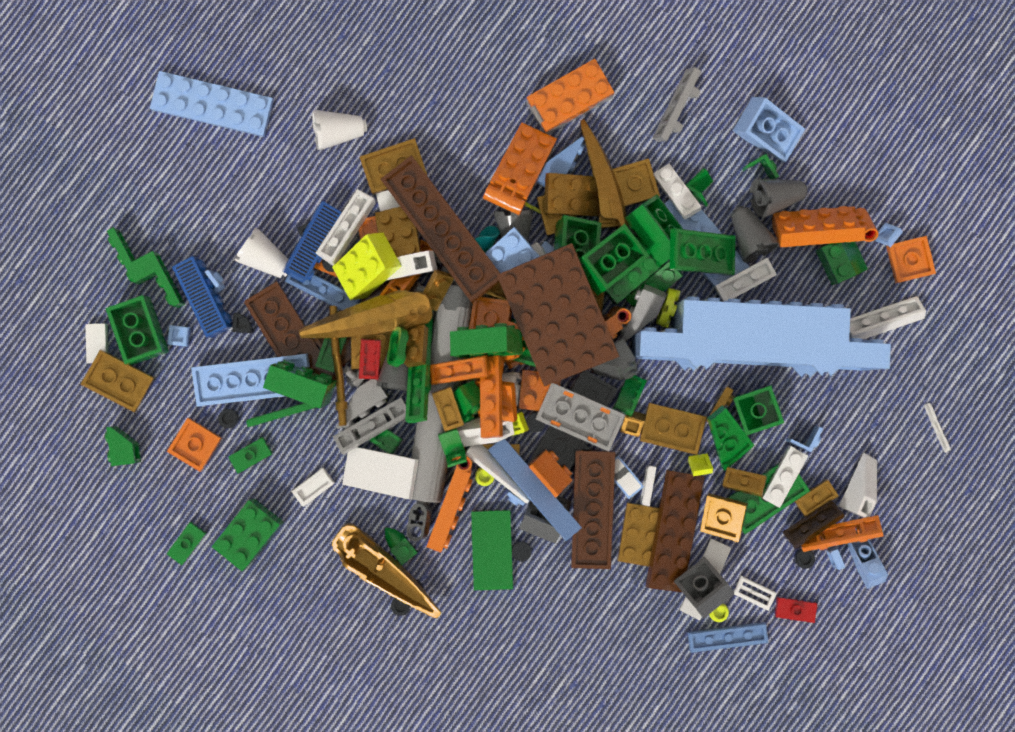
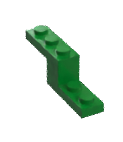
(145, 268)

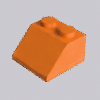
(550, 472)

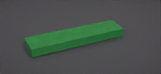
(278, 414)

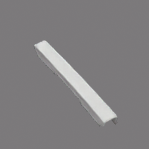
(933, 419)

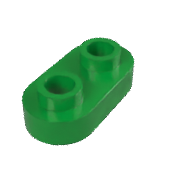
(397, 347)

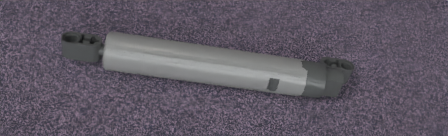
(432, 465)

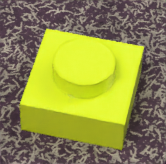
(520, 425)
(700, 464)

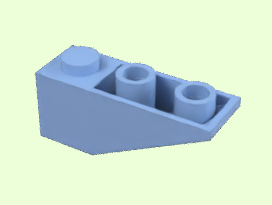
(868, 563)

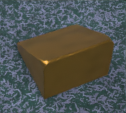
(633, 424)

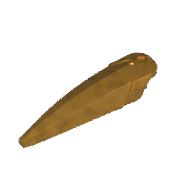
(610, 197)
(374, 316)
(380, 569)

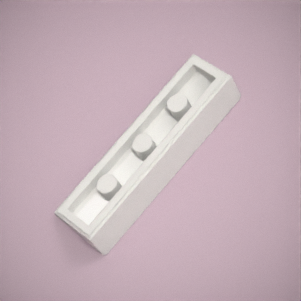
(346, 227)
(887, 318)
(485, 460)
(716, 554)

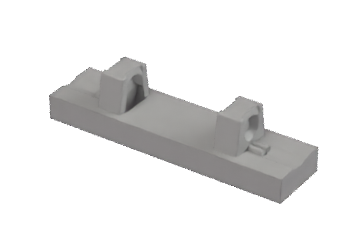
(684, 90)
(370, 426)

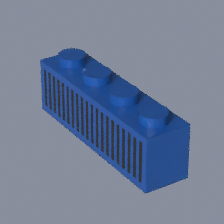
(304, 255)
(202, 297)

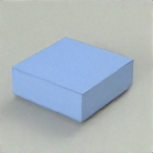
(888, 234)
(178, 335)
(835, 558)

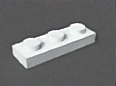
(677, 191)
(745, 280)
(784, 476)

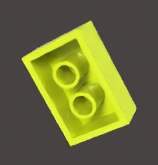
(366, 266)

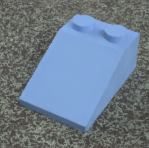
(769, 128)

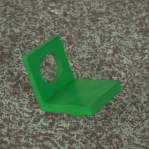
(768, 165)
(699, 184)
(452, 447)

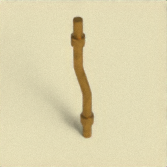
(341, 404)

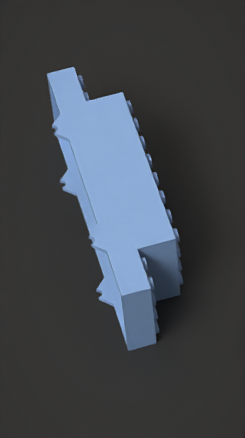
(761, 334)

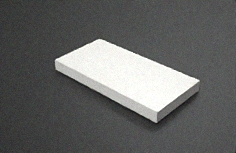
(380, 472)

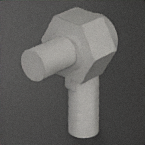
(352, 377)

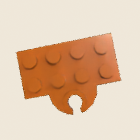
(490, 312)

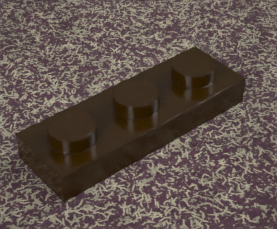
(813, 524)

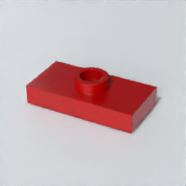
(369, 358)
(795, 609)

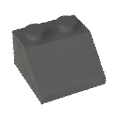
(620, 367)
(538, 525)
(704, 587)

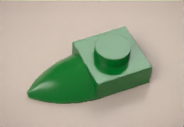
(399, 545)

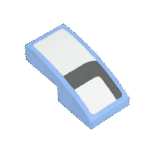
(626, 479)

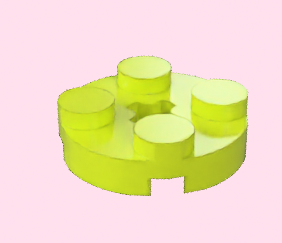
(668, 308)

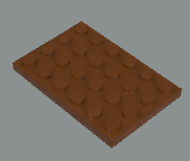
(558, 314)

